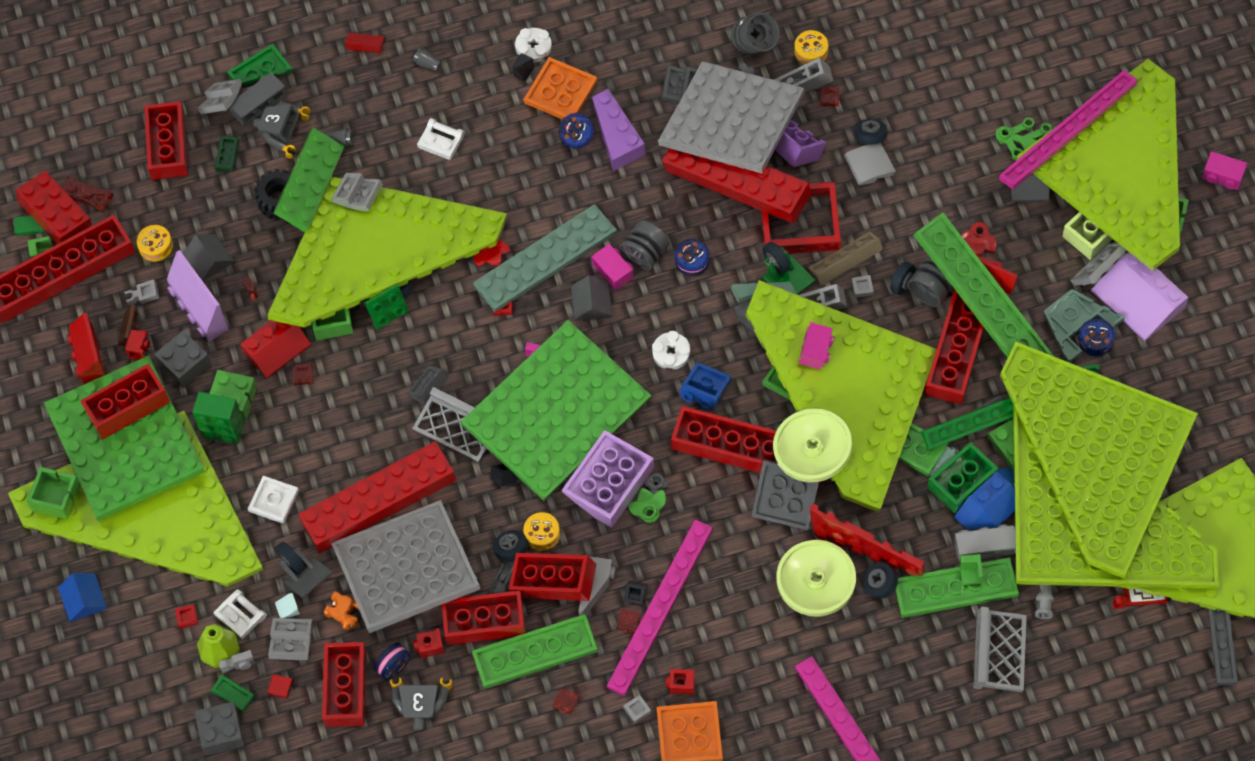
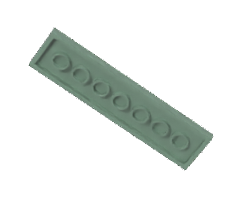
(544, 258)

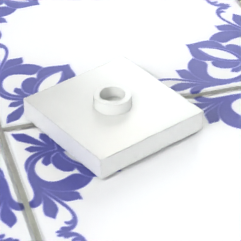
(273, 499)

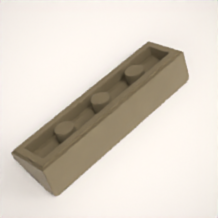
(846, 258)

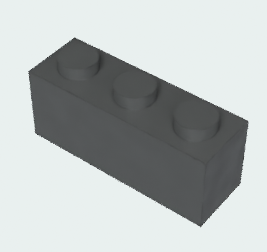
(257, 98)

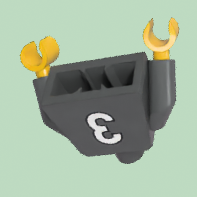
(278, 125)
(419, 700)

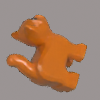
(343, 607)

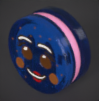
(575, 131)
(692, 257)
(1096, 337)
(392, 661)

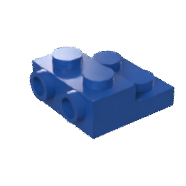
(705, 386)

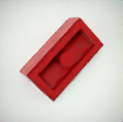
(364, 42)
(1005, 278)

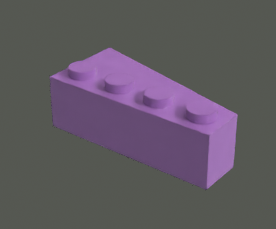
(619, 135)
(798, 146)

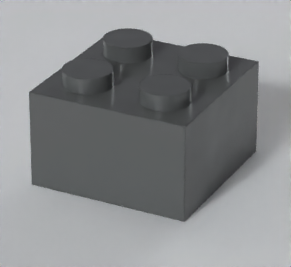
(182, 359)
(219, 728)

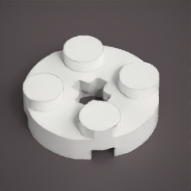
(532, 35)
(671, 340)

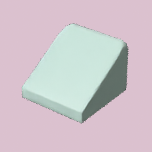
(287, 607)

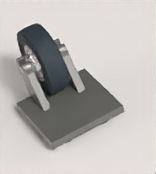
(305, 576)

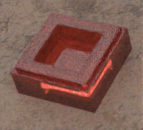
(829, 96)
(249, 286)
(303, 374)
(628, 621)
(565, 701)

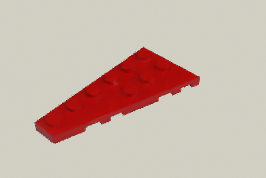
(862, 542)

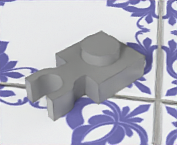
(145, 293)
(239, 661)

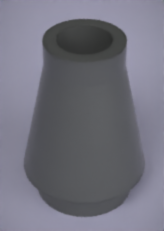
(426, 59)
(344, 137)

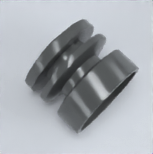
(763, 31)
(644, 245)
(929, 284)

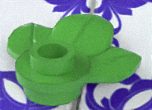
(648, 503)

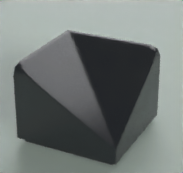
(523, 67)
(502, 475)

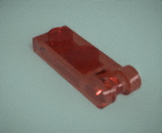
(87, 193)

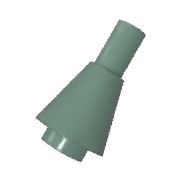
(946, 455)

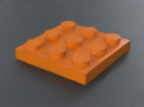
(560, 89)
(689, 732)

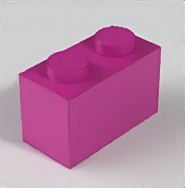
(1224, 171)
(612, 266)
(815, 346)

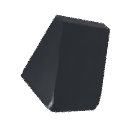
(635, 592)

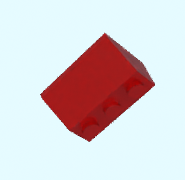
(274, 346)
(85, 349)

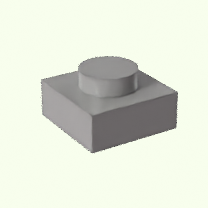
(862, 286)
(637, 709)

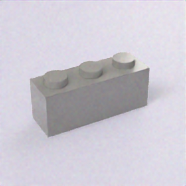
(986, 542)

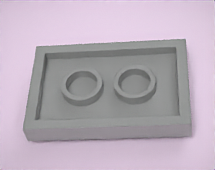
(1099, 264)

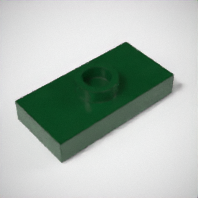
(227, 154)

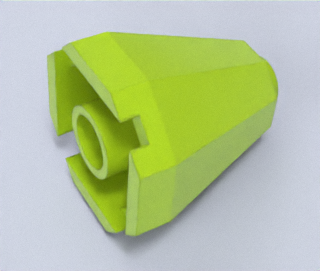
(217, 645)

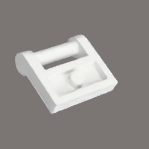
(439, 144)
(235, 618)

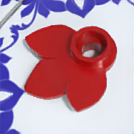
(980, 242)
(493, 255)

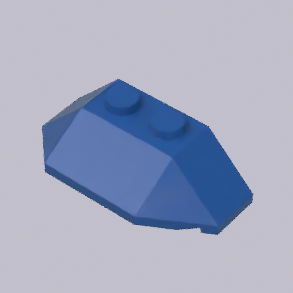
(990, 502)

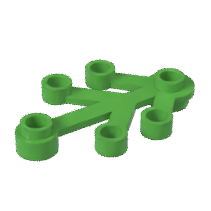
(1025, 141)

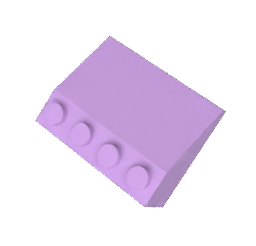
(1140, 295)
(195, 298)
(609, 478)

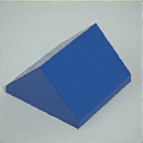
(81, 595)

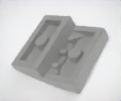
(220, 96)
(869, 163)
(357, 192)
(290, 639)

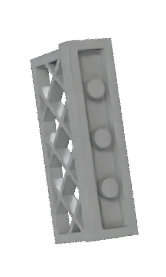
(452, 405)
(983, 646)

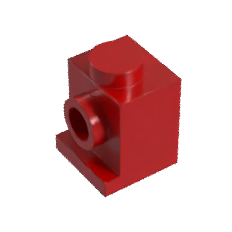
(137, 344)
(433, 648)
(684, 676)

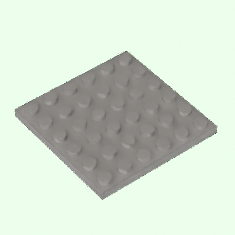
(731, 117)
(405, 566)

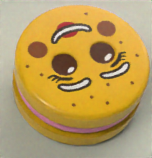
(811, 46)
(154, 243)
(542, 531)

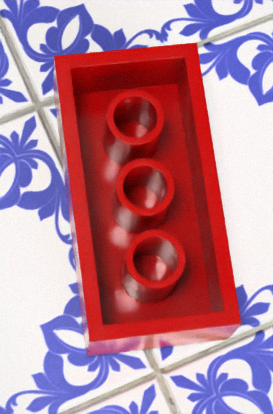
(166, 140)
(52, 208)
(125, 401)
(553, 576)
(483, 618)
(344, 684)

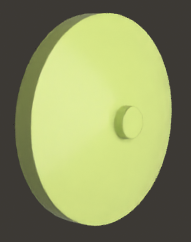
(812, 445)
(816, 578)

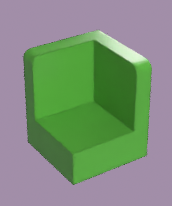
(39, 245)
(971, 569)

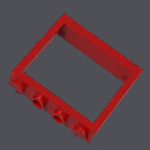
(810, 244)

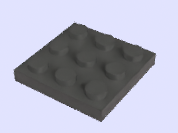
(783, 497)

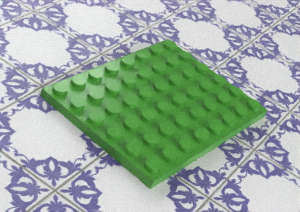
(555, 409)
(129, 463)

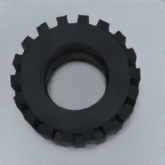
(266, 187)

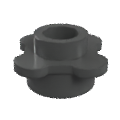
(656, 477)

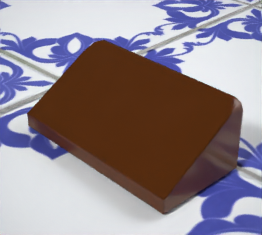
(129, 323)

